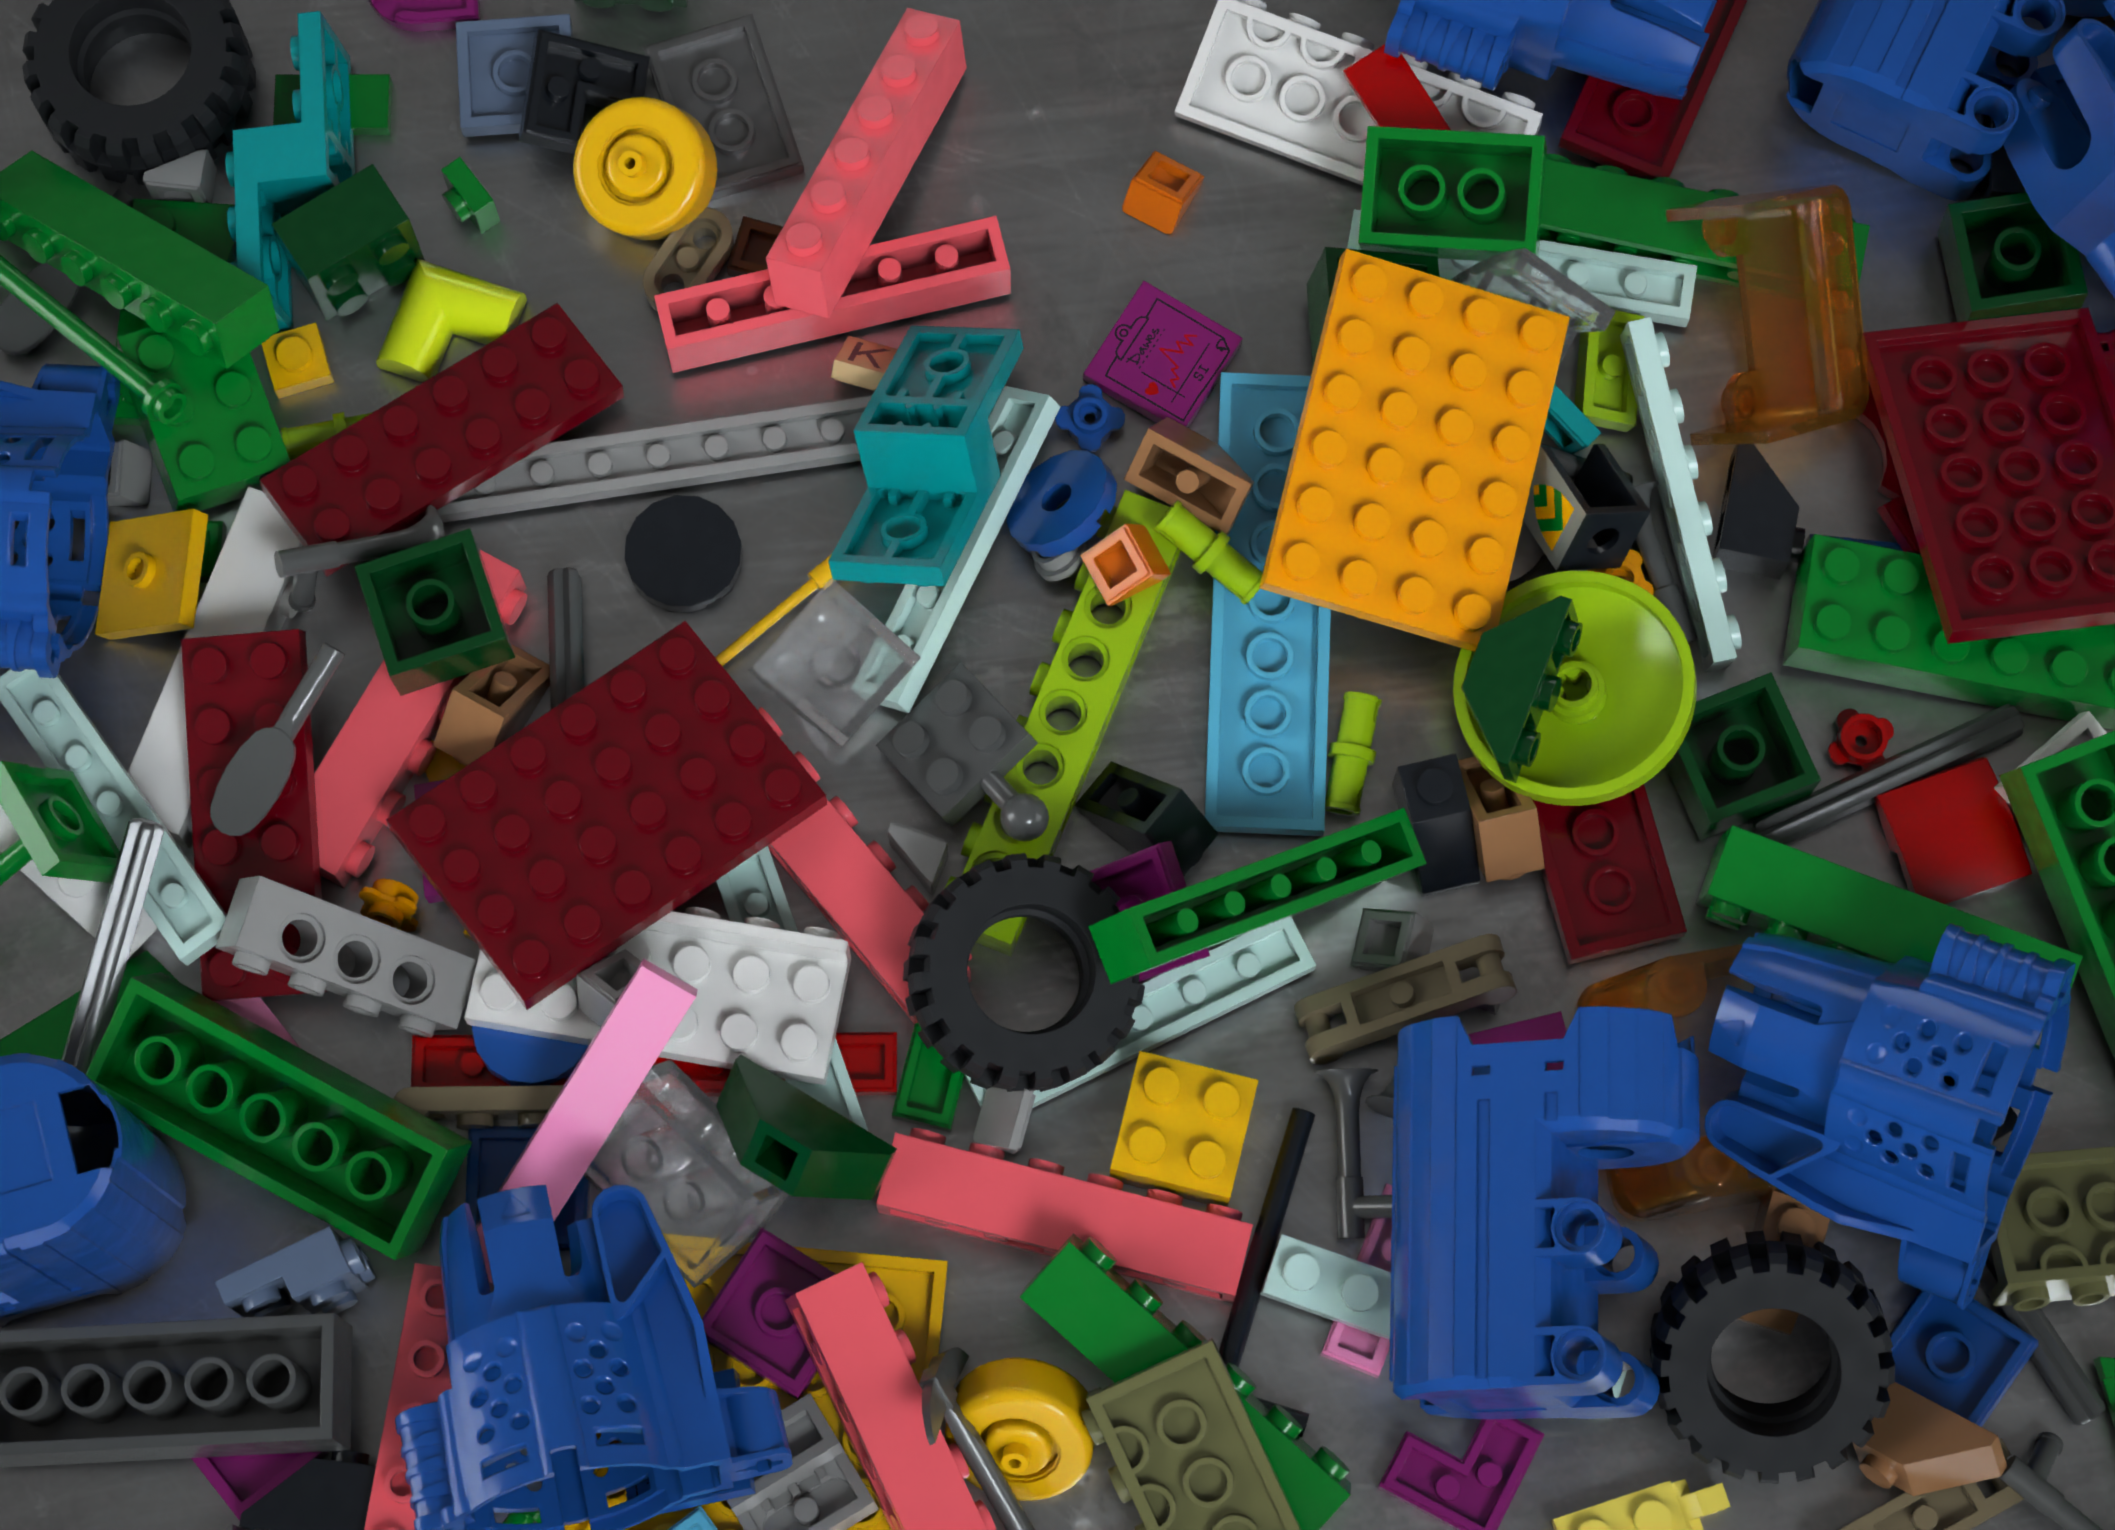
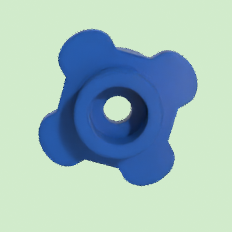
(1090, 435)

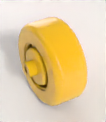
(644, 168)
(1029, 1423)

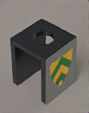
(1594, 506)

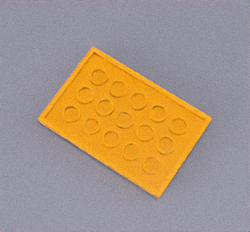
(1415, 451)

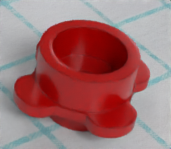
(1851, 725)

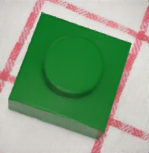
(468, 197)

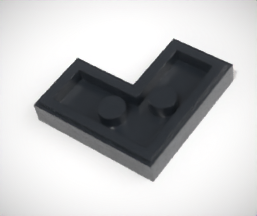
(568, 75)

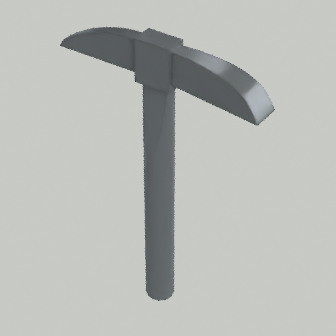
(939, 1402)

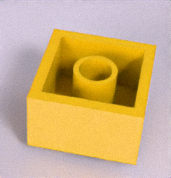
(1183, 1129)

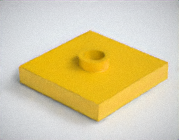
(151, 574)

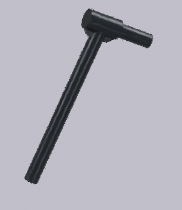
(1264, 1244)

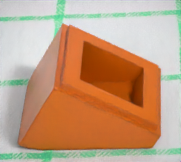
(1161, 192)
(1125, 563)

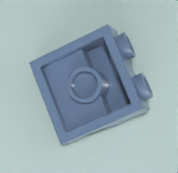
(315, 1272)

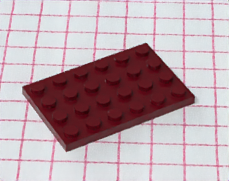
(2004, 467)
(606, 814)

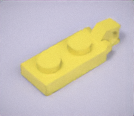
(1653, 1508)

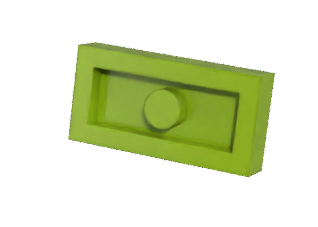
(1603, 378)

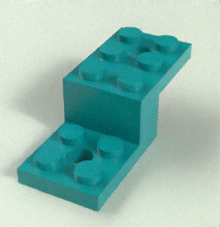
(291, 163)
(926, 455)

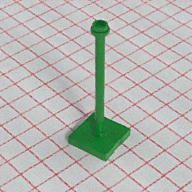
(161, 399)
(54, 826)

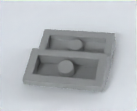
(817, 1489)

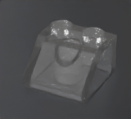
(834, 663)

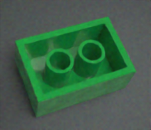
(1451, 192)
(222, 436)

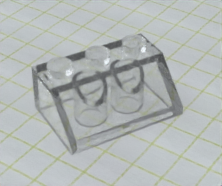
(686, 1168)

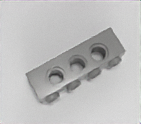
(436, 974)

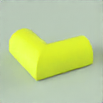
(436, 307)

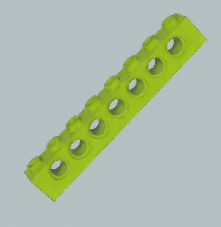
(1088, 697)

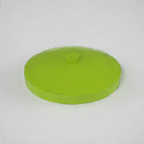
(1620, 696)

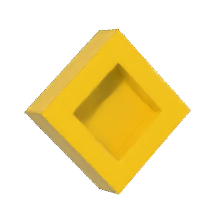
(297, 360)

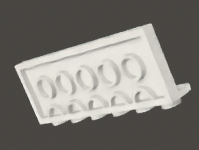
(1287, 92)
(757, 994)

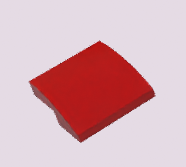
(1953, 833)

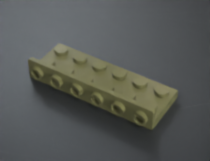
(2058, 1231)
(1187, 1448)

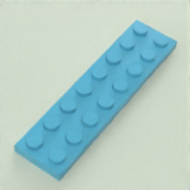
(1273, 651)

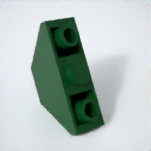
(1517, 680)
(798, 1139)

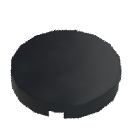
(683, 553)

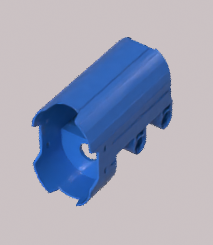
(1913, 74)
(1503, 1211)
(69, 1230)

